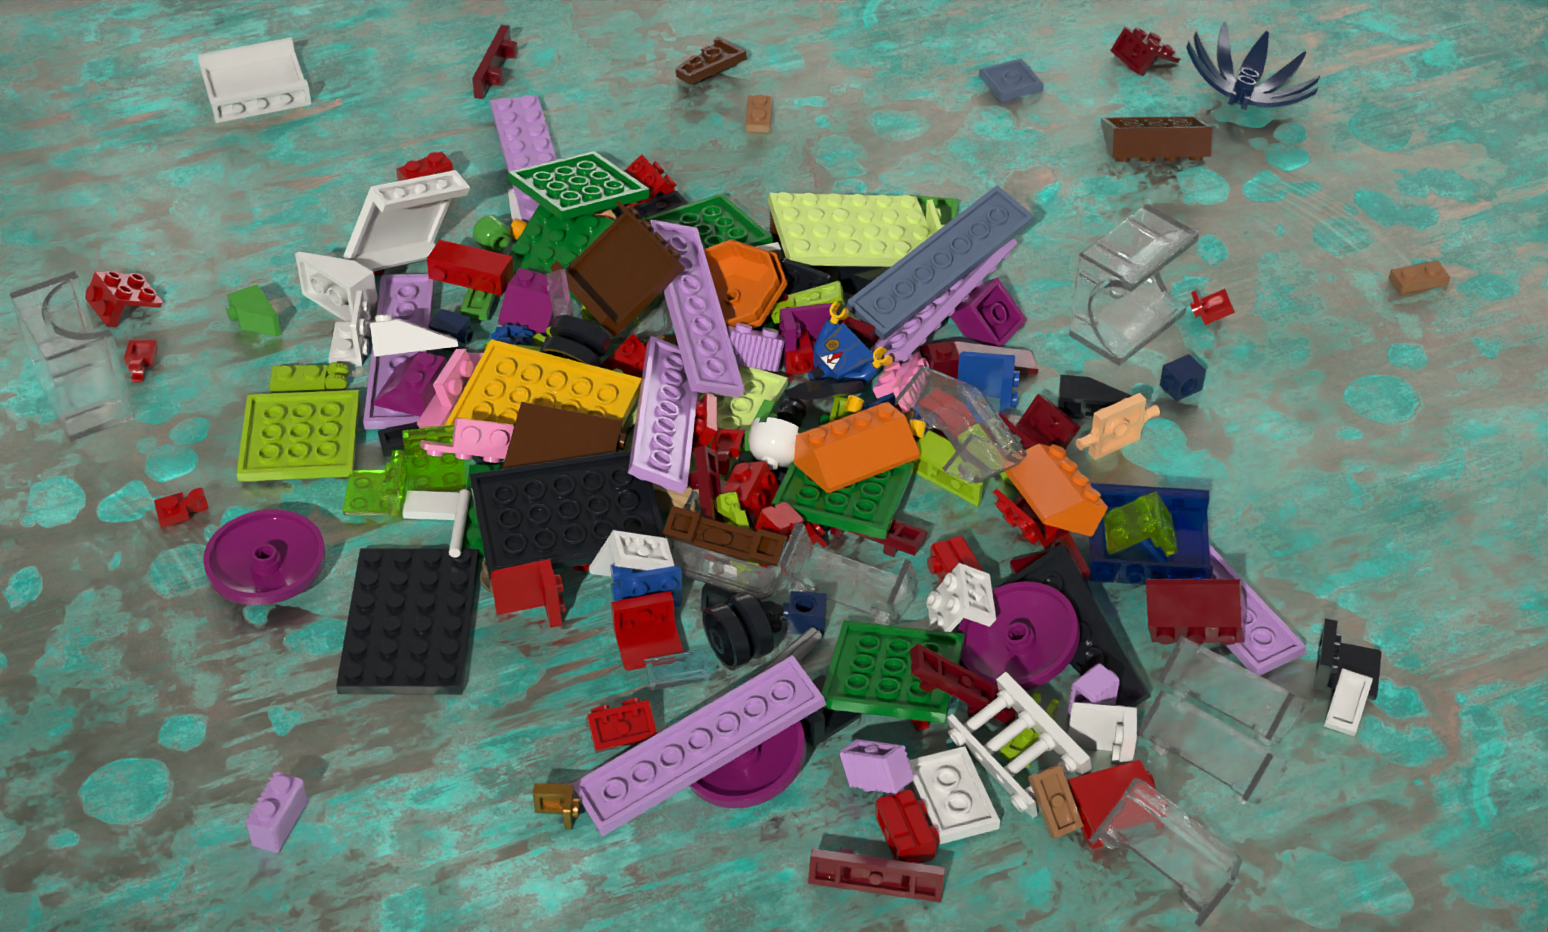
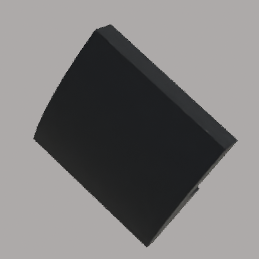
(824, 389)

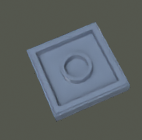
(1011, 80)

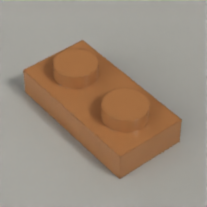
(758, 113)
(1419, 277)
(1055, 801)

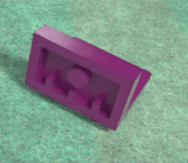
(799, 319)

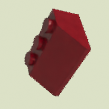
(1196, 610)

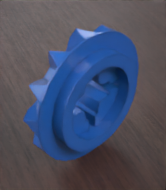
(520, 333)

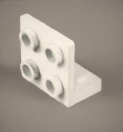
(350, 338)
(633, 552)
(961, 595)
(1105, 729)

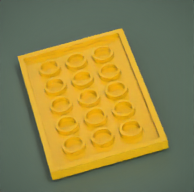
(518, 375)

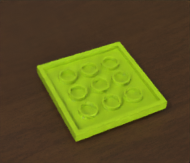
(299, 435)

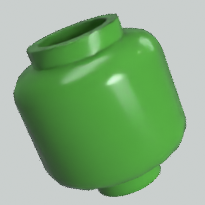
(492, 234)

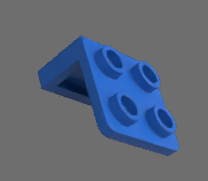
(991, 375)
(643, 583)

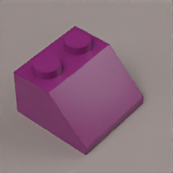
(527, 302)
(989, 314)
(411, 384)

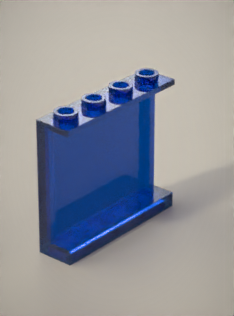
(1143, 559)

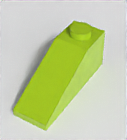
(934, 454)

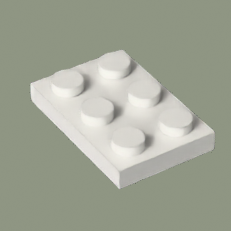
(953, 795)

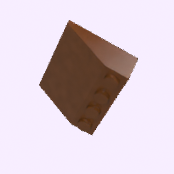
(1157, 138)

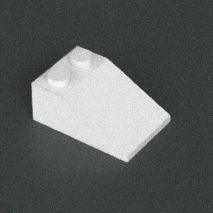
(334, 283)
(401, 336)

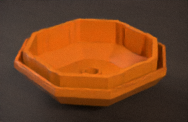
(745, 281)

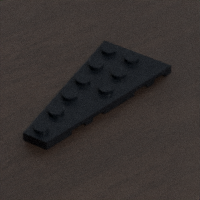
(1097, 637)

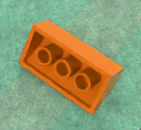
(856, 447)
(1058, 490)

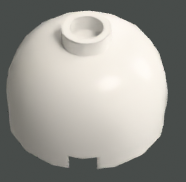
(773, 442)

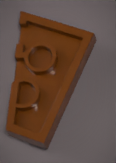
(710, 61)

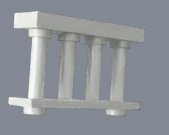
(1029, 716)

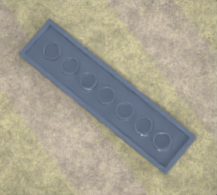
(940, 262)

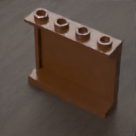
(622, 271)
(556, 434)

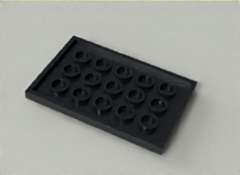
(561, 510)
(408, 622)

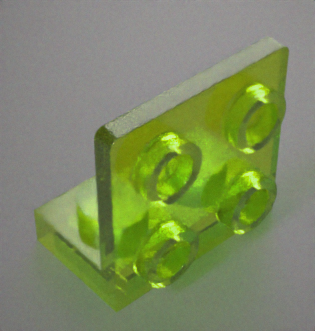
(429, 471)
(377, 490)
(1139, 521)

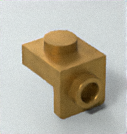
(556, 799)

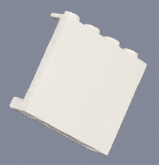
(253, 80)
(403, 220)

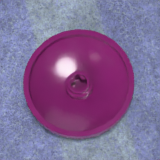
(264, 557)
(1029, 639)
(757, 773)

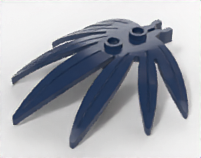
(1244, 88)

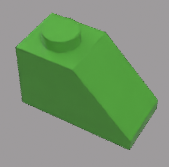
(253, 311)

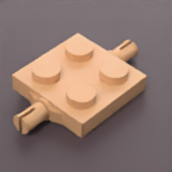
(1117, 426)

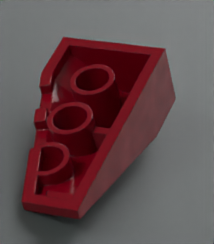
(945, 356)

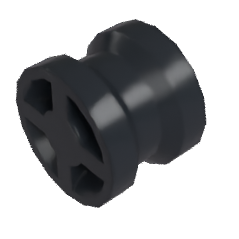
(792, 411)

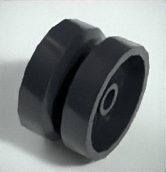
(576, 340)
(738, 630)

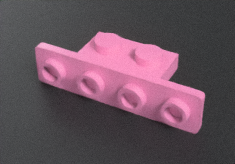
(897, 376)
(449, 388)
(476, 439)

